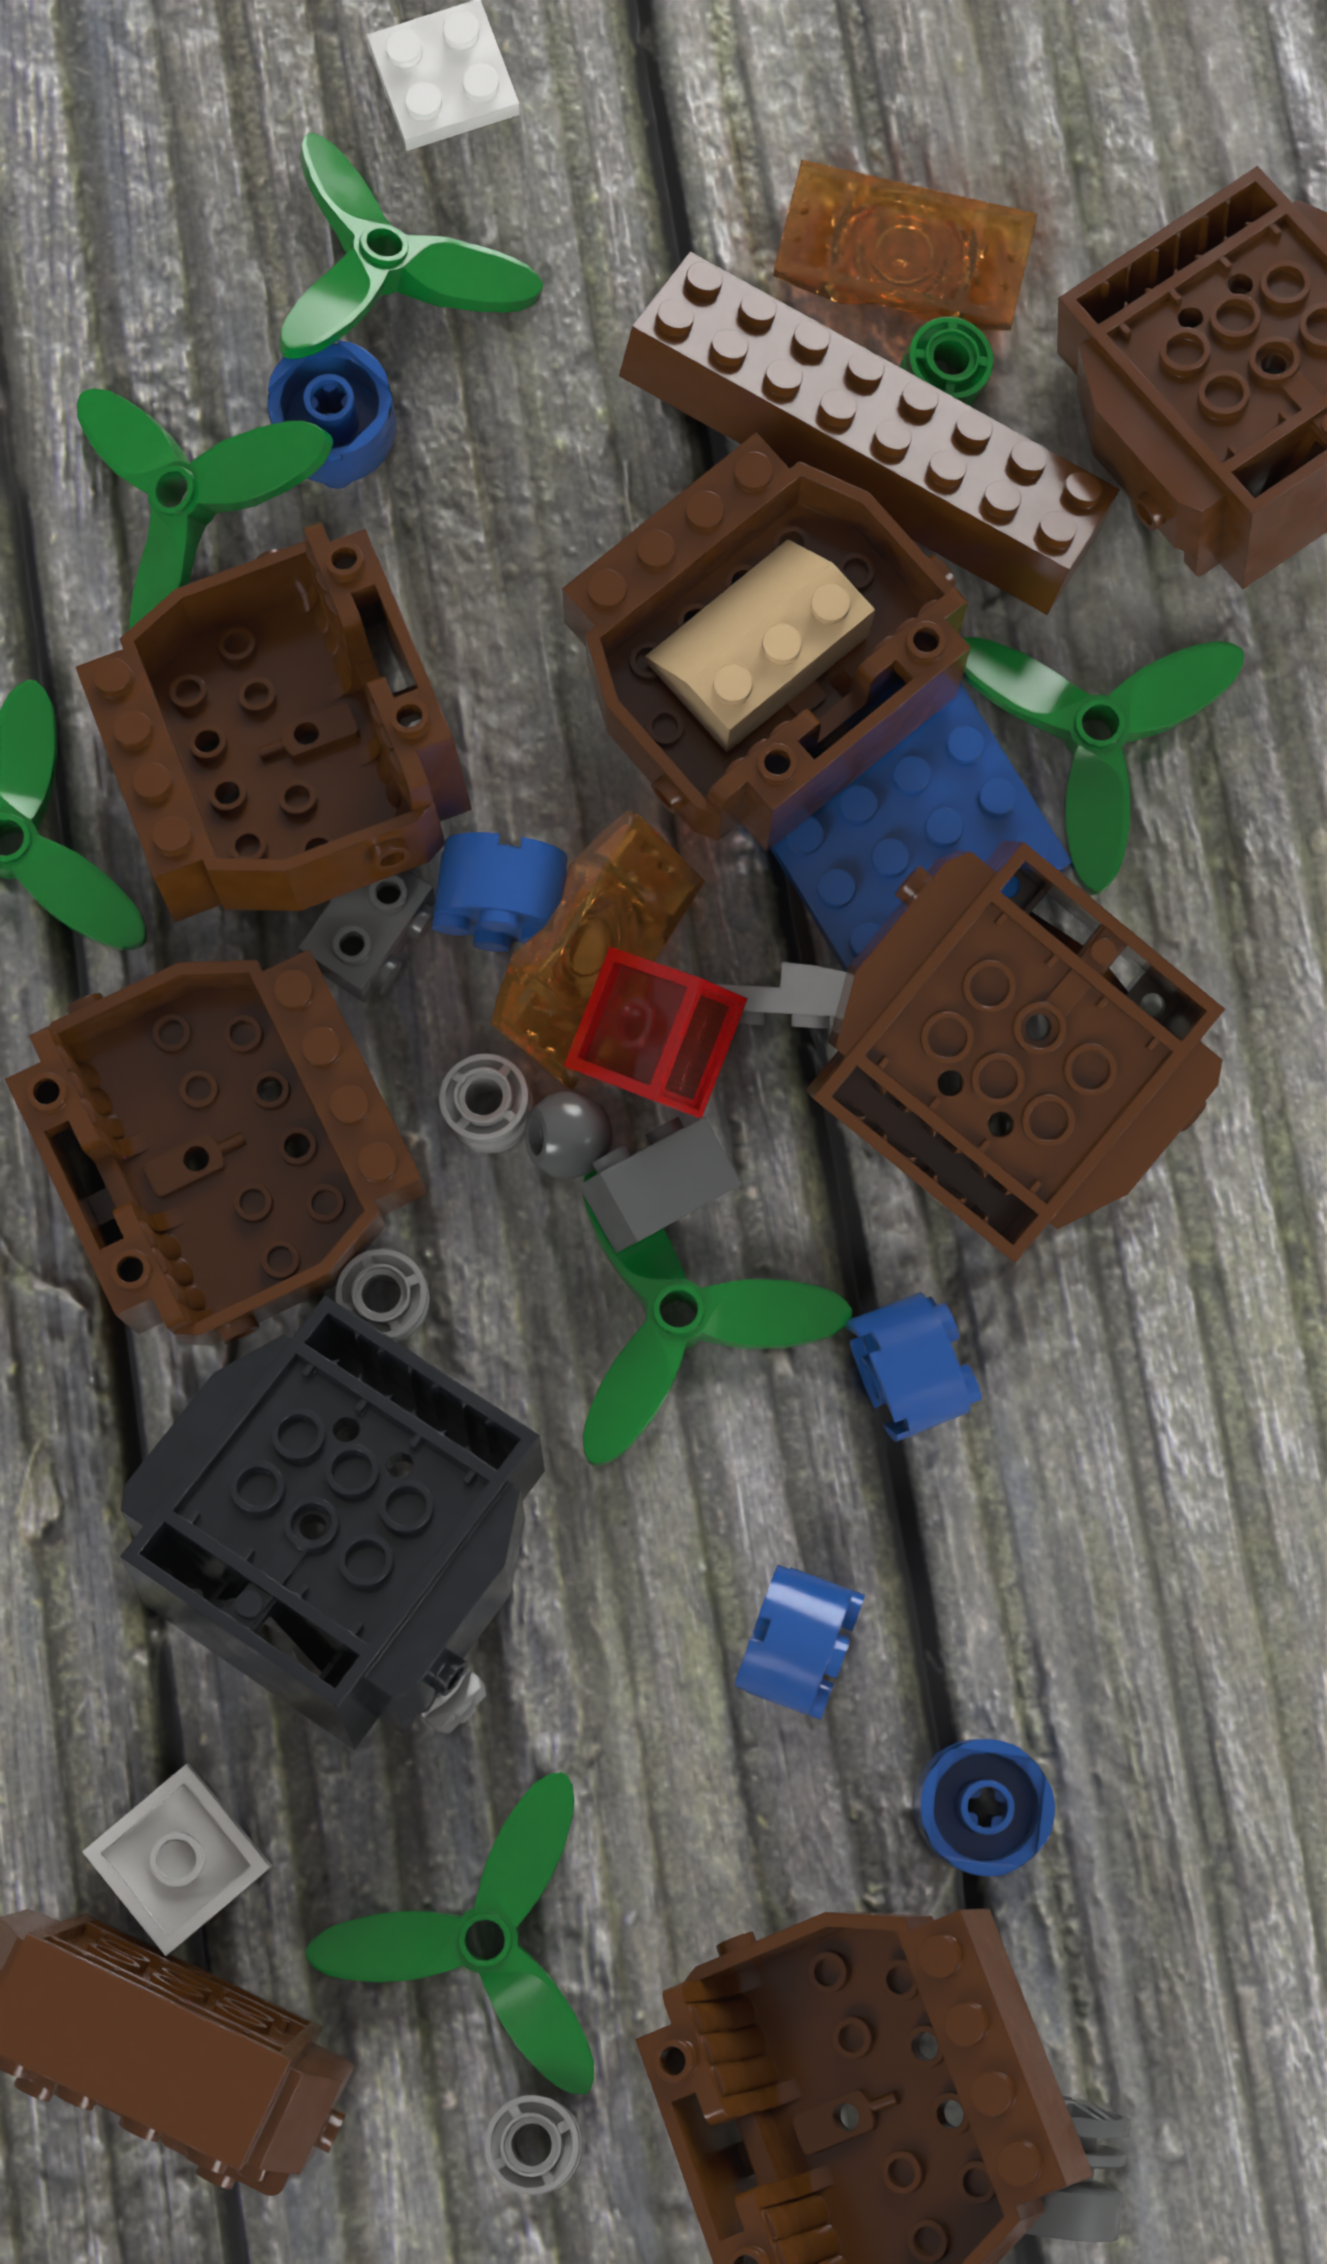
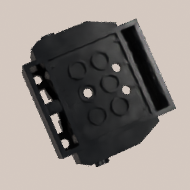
(404, 1562)

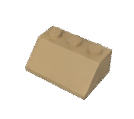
(762, 641)

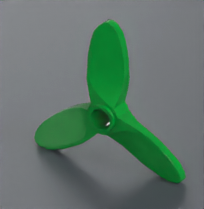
(388, 261)
(221, 480)
(1138, 708)
(51, 873)
(727, 1314)
(428, 1943)

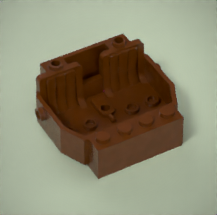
(1186, 413)
(691, 557)
(257, 668)
(954, 991)
(182, 1072)
(835, 2016)
(165, 2050)

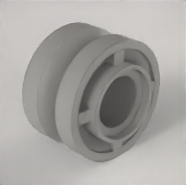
(469, 1081)
(389, 1266)
(502, 2150)

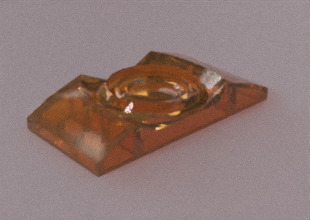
(904, 247)
(617, 894)

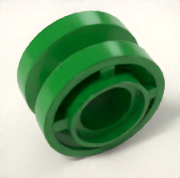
(958, 344)

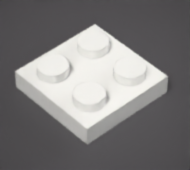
(443, 74)
(177, 1859)

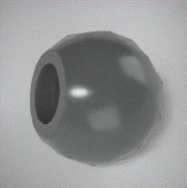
(567, 1134)

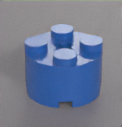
(358, 403)
(497, 889)
(911, 1364)
(799, 1641)
(1006, 1838)

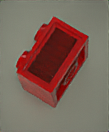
(656, 1031)

